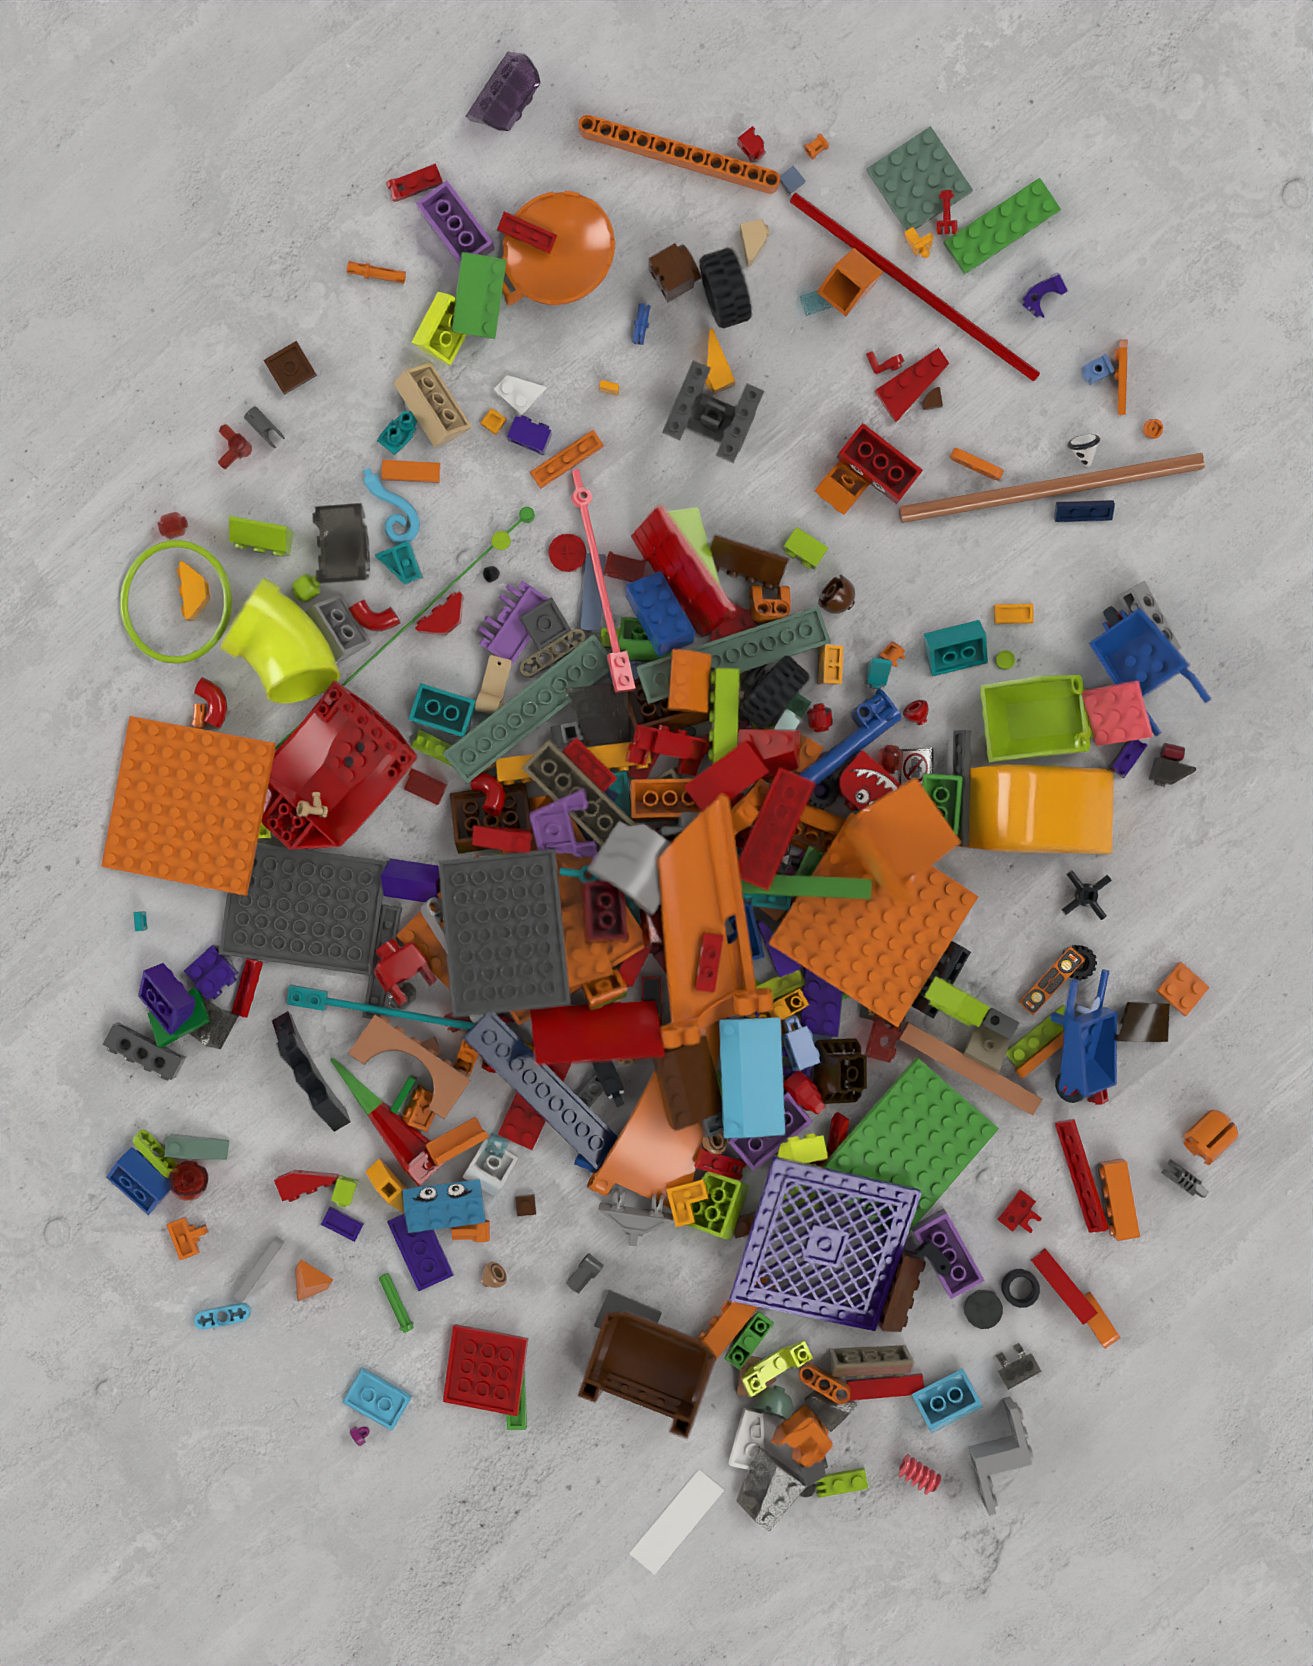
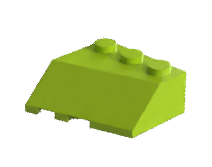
(722, 1209)

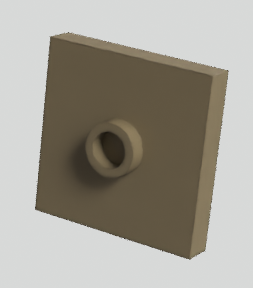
(987, 1047)

